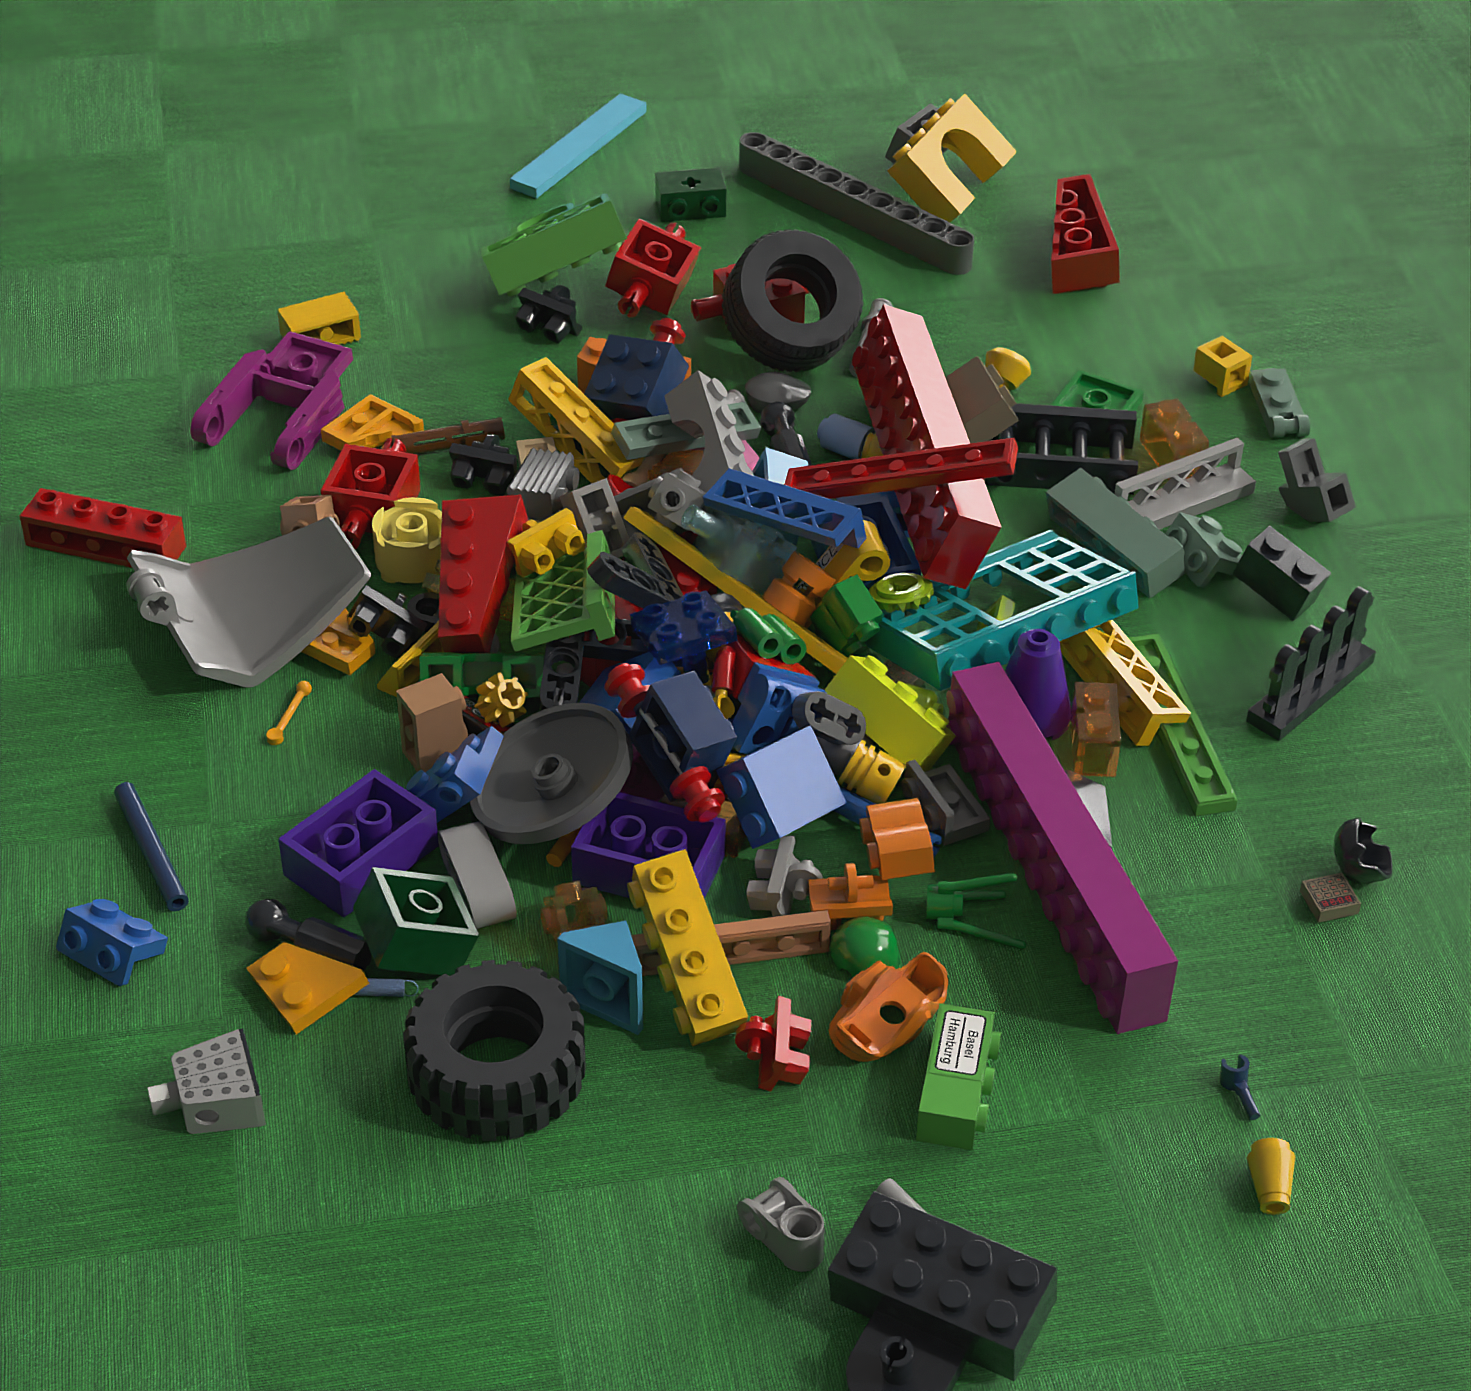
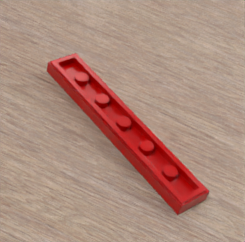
(906, 469)

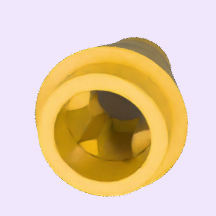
(1272, 1174)

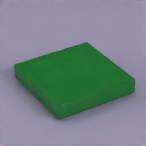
(1098, 392)

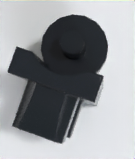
(552, 309)
(485, 461)
(386, 619)

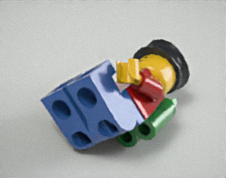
(759, 673)

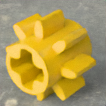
(501, 700)

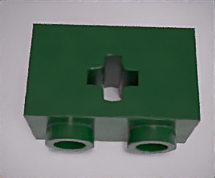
(690, 194)

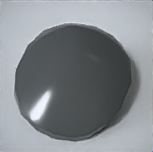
(776, 387)

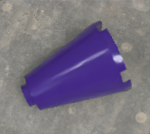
(1040, 681)

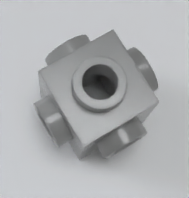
(664, 495)

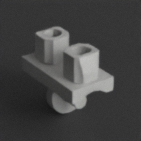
(786, 881)

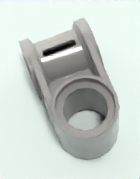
(785, 1225)

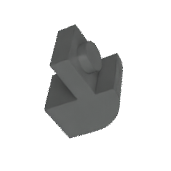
(1309, 489)

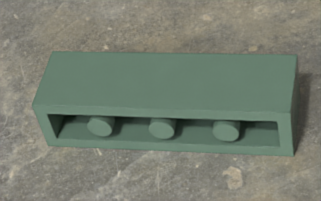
(1116, 531)

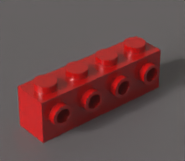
(99, 528)

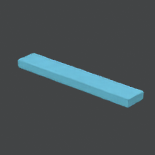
(577, 145)

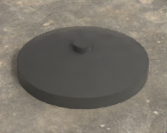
(554, 773)

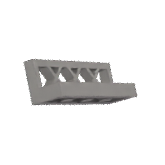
(1200, 493)

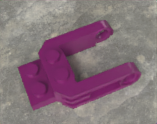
(295, 374)

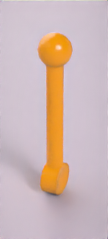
(275, 735)

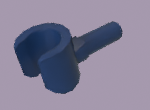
(1237, 1081)

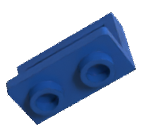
(108, 939)

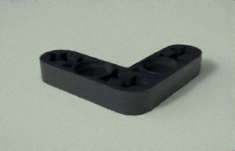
(641, 579)
(573, 650)

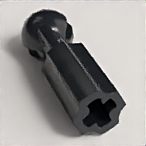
(778, 422)
(269, 921)

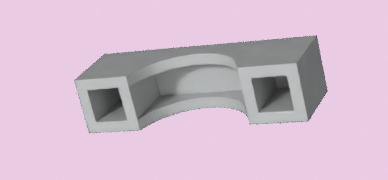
(702, 410)

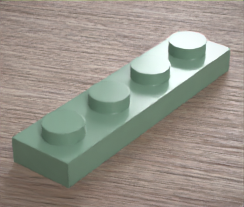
(660, 436)

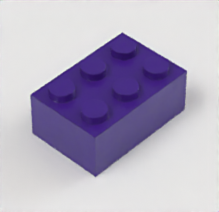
(357, 830)
(639, 831)

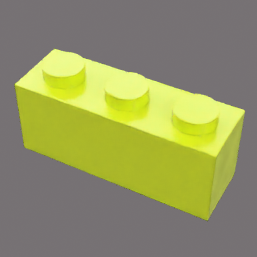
(891, 712)

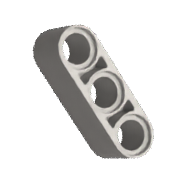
(477, 874)

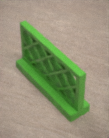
(592, 608)

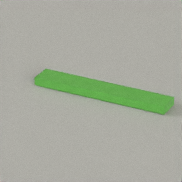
(1187, 742)

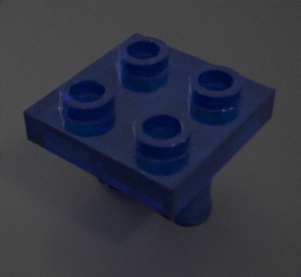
(684, 631)

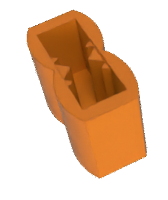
(897, 839)

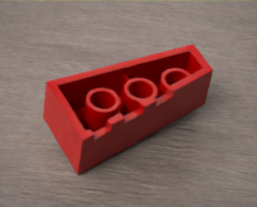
(475, 568)

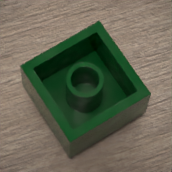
(415, 922)

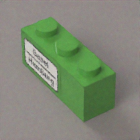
(958, 1077)

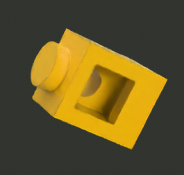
(1223, 365)

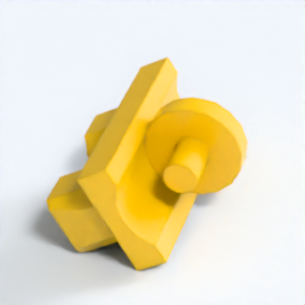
(545, 542)

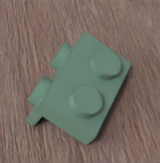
(1204, 547)

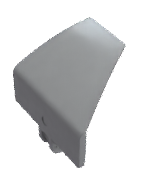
(251, 607)

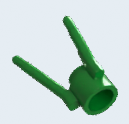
(947, 900)

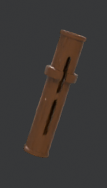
(492, 426)

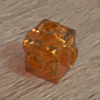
(589, 907)

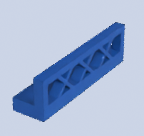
(787, 509)

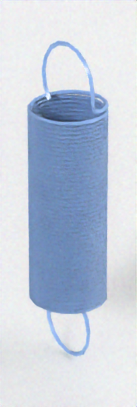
(385, 987)

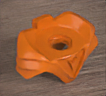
(914, 989)

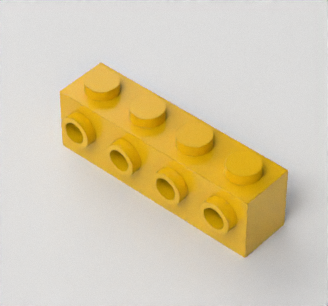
(687, 947)

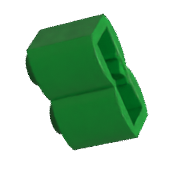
(847, 617)

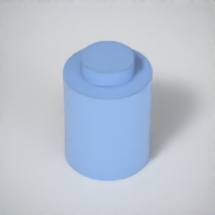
(843, 435)

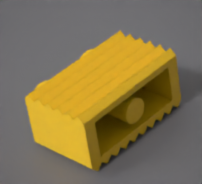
(324, 318)

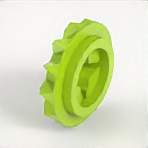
(901, 592)

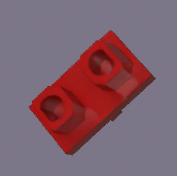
(770, 1043)

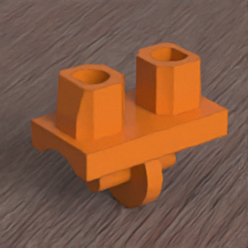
(850, 896)

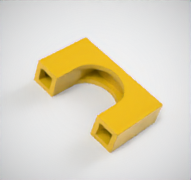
(923, 170)

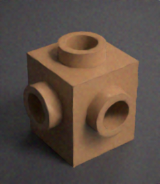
(304, 511)

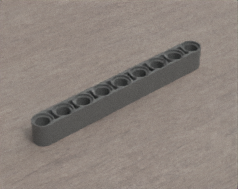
(857, 203)

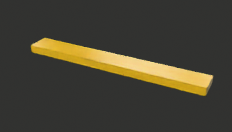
(743, 593)

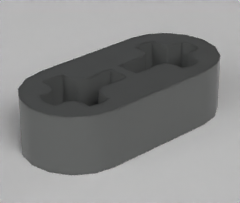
(831, 710)

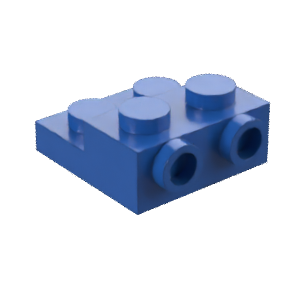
(457, 775)

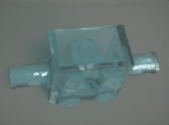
(739, 546)

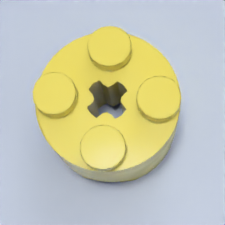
(407, 540)

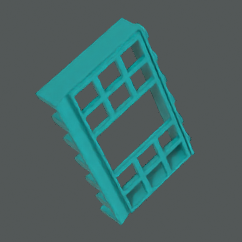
(1106, 595)

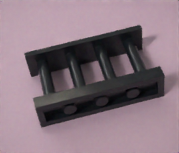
(1072, 427)

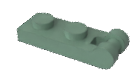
(1278, 403)

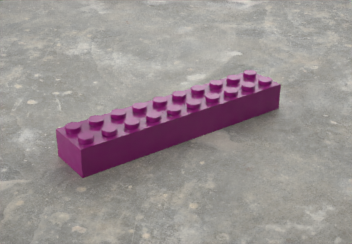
(1061, 850)

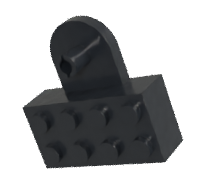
(935, 1299)

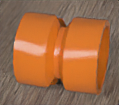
(790, 599)

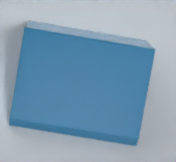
(603, 973)

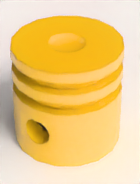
(871, 773)

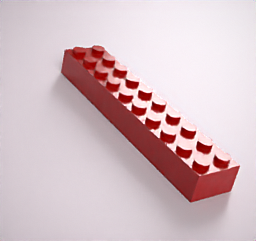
(915, 412)

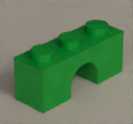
(473, 668)

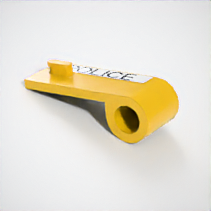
(867, 561)

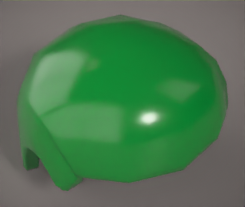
(862, 943)

